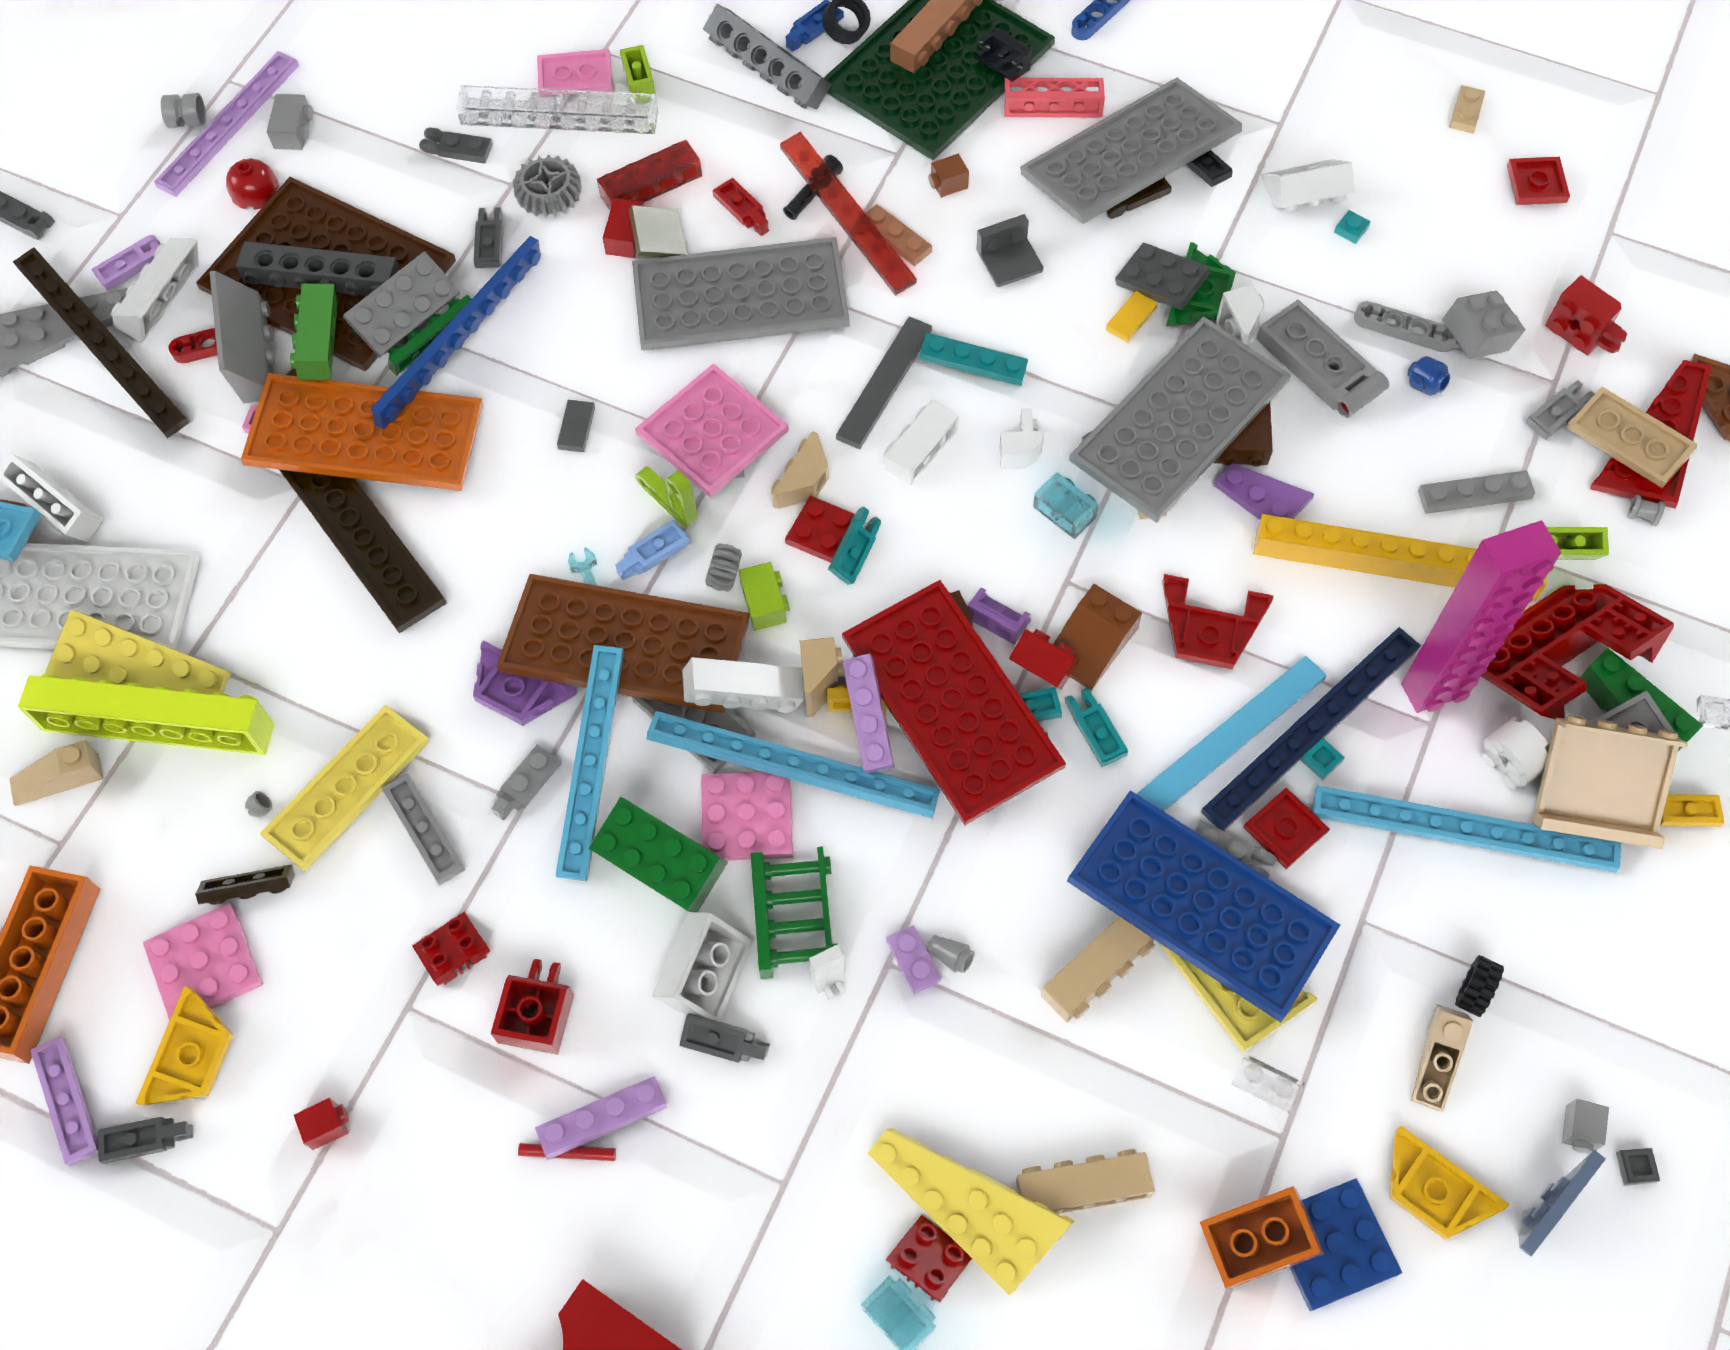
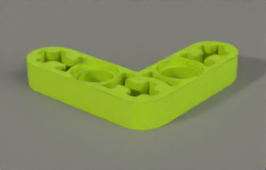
(673, 494)

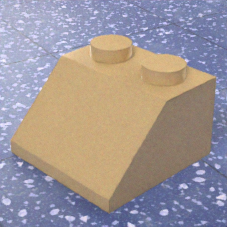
(820, 670)

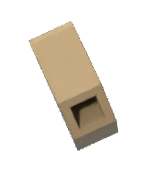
(803, 475)

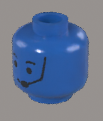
(1428, 376)

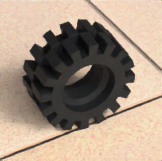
(1479, 986)

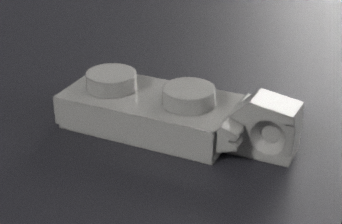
(525, 781)

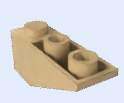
(1441, 1056)

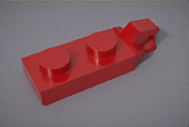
(742, 206)

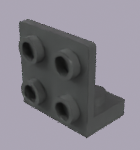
(1008, 251)

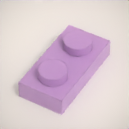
(913, 959)

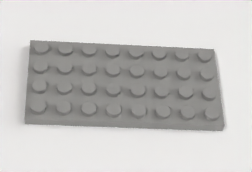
(1130, 150)
(739, 293)
(1179, 419)

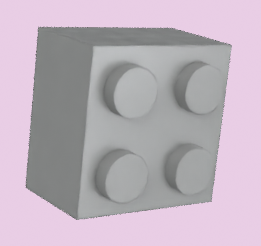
(1483, 324)

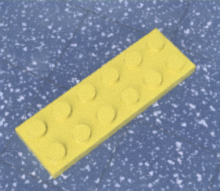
(344, 788)

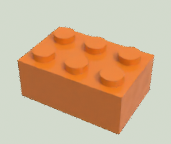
(1261, 1237)

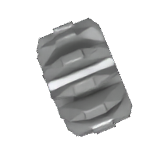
(723, 567)

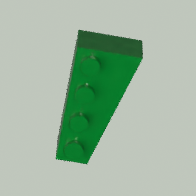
(1614, 682)

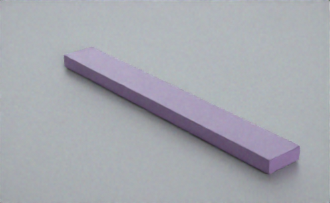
(226, 124)

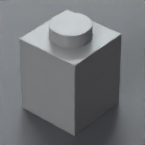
(1585, 1125)

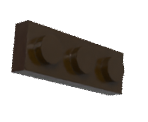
(245, 885)

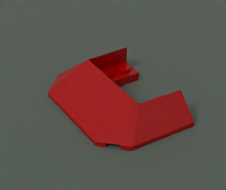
(1562, 629)

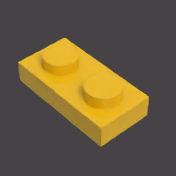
(1692, 811)

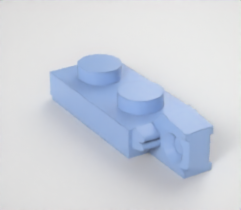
(652, 550)

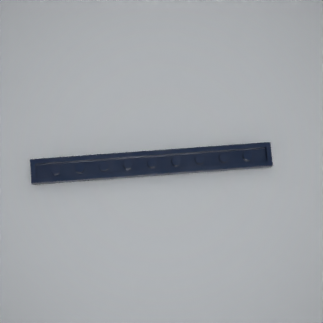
(1309, 729)

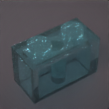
(1065, 505)
(899, 1315)

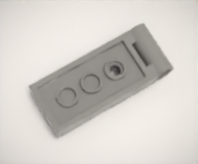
(1322, 359)

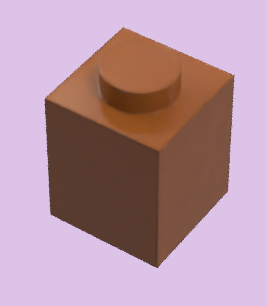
(949, 175)

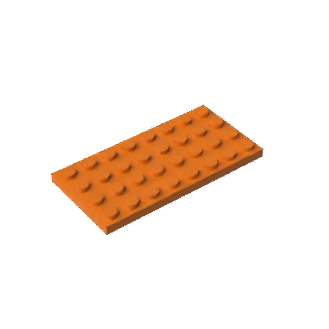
(332, 432)

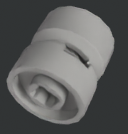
(178, 111)

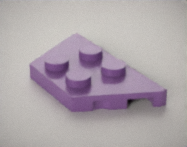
(513, 695)

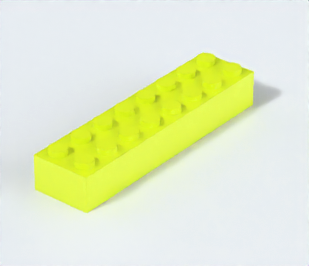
(147, 714)

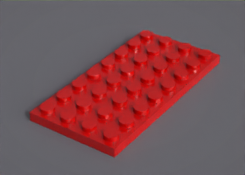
(954, 702)

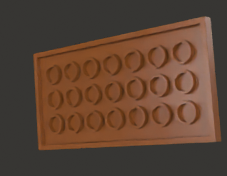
(659, 635)

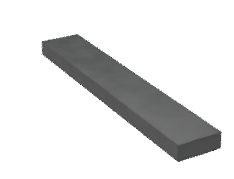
(883, 383)

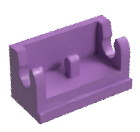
(998, 617)

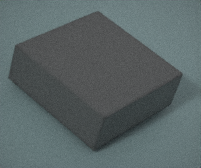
(1638, 1166)

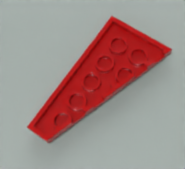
(1676, 407)

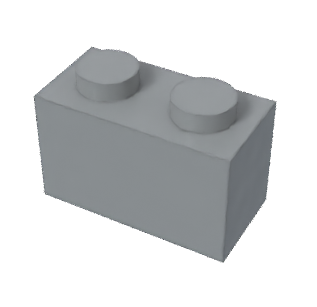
(289, 121)

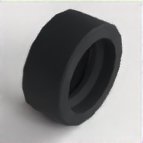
(840, 34)

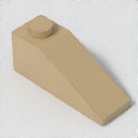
(57, 772)

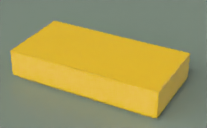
(1131, 316)

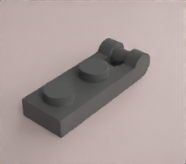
(23, 217)

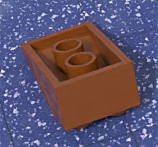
(1098, 633)

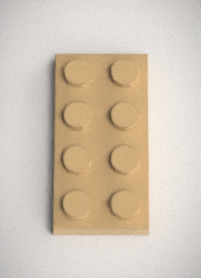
(1632, 437)

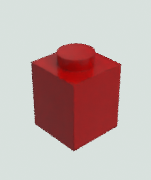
(322, 1123)

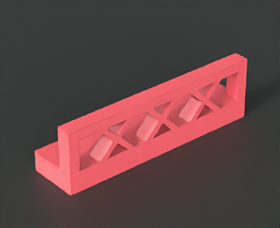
(1054, 101)

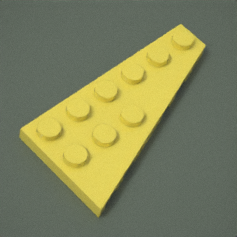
(107, 652)
(983, 1216)

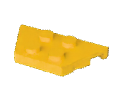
(187, 1054)
(1437, 1189)

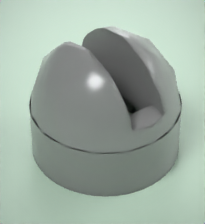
(258, 804)

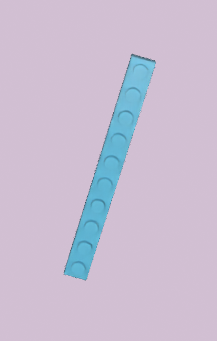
(793, 764)
(1465, 828)

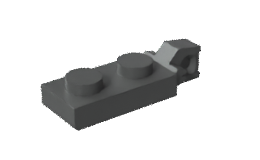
(721, 1039)
(140, 1138)

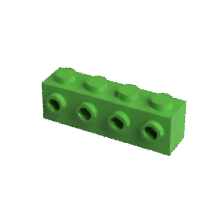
(315, 332)

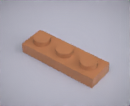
(899, 236)

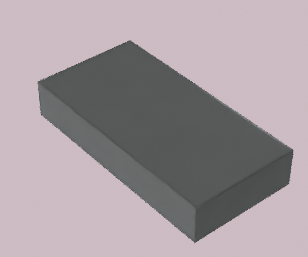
(576, 425)

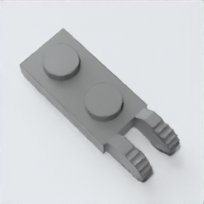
(1558, 410)
(1237, 847)

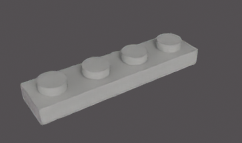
(1476, 492)
(423, 829)

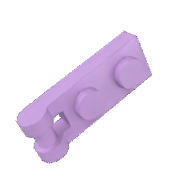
(126, 262)

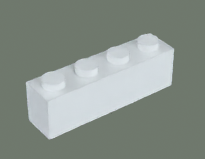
(49, 498)
(743, 684)

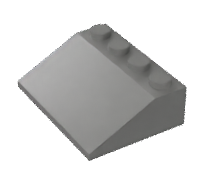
(242, 336)

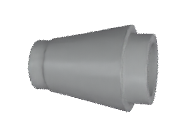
(951, 953)

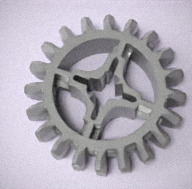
(562, 182)

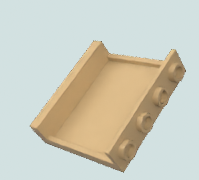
(1606, 781)

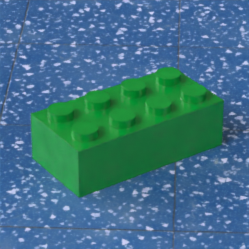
(658, 855)

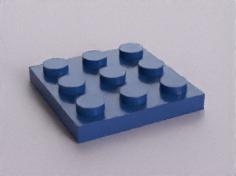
(1352, 1245)

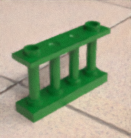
(419, 340)
(765, 900)

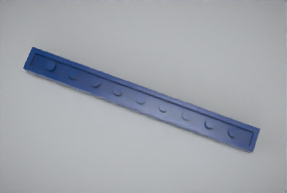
(455, 333)

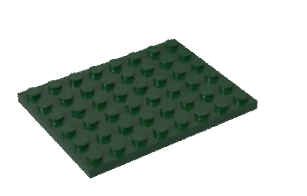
(943, 95)

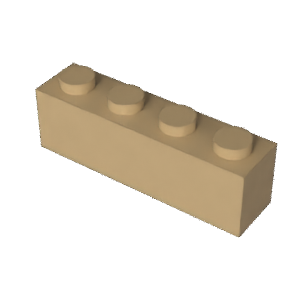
(1095, 968)
(1089, 1183)

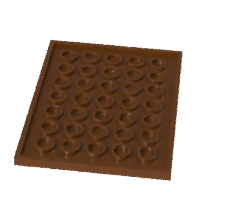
(314, 220)

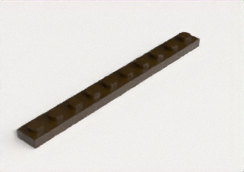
(101, 342)

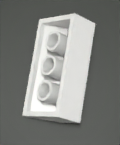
(156, 287)

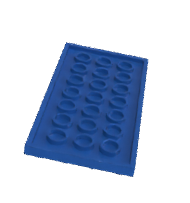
(1204, 905)

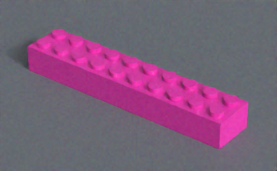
(1480, 615)

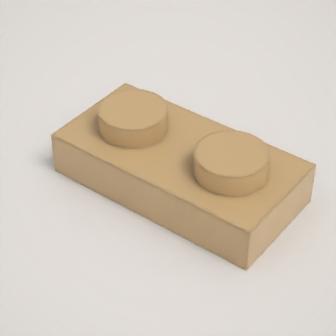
(1467, 109)

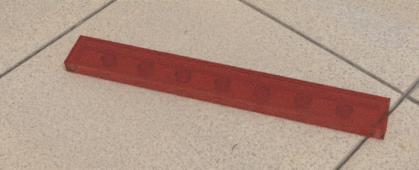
(848, 213)

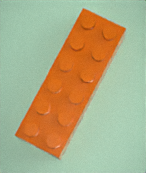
(37, 952)

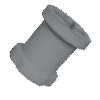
(1646, 510)

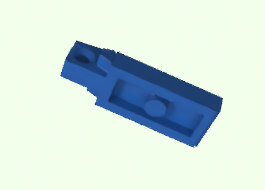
(809, 26)

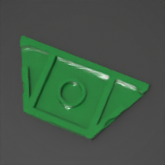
(1209, 295)

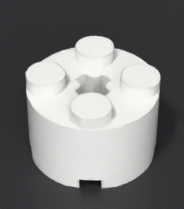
(1517, 752)

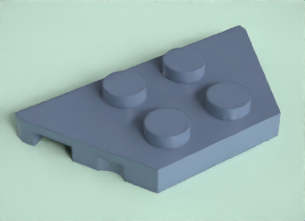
(1556, 1202)

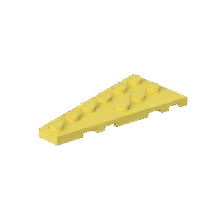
(1237, 1016)

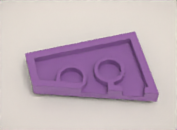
(1261, 493)

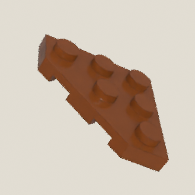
(1717, 394)

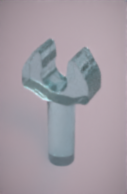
(584, 567)

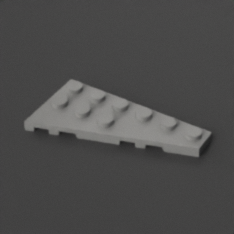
(40, 331)

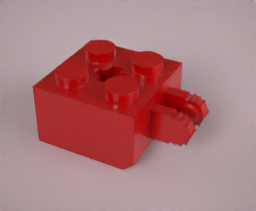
(1587, 318)
(523, 997)

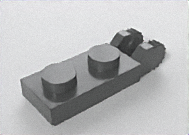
(456, 145)
(488, 240)

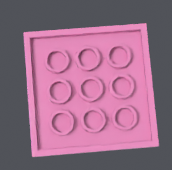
(712, 430)

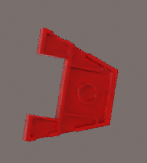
(1209, 634)

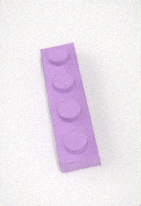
(868, 714)
(65, 1101)
(601, 1117)

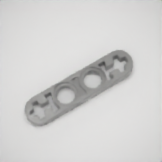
(1404, 330)

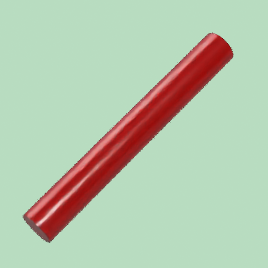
(580, 1152)

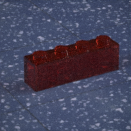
(651, 175)

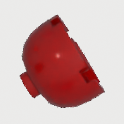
(251, 183)

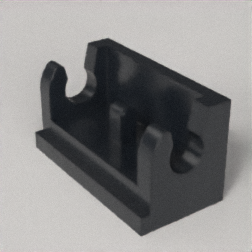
(1005, 54)

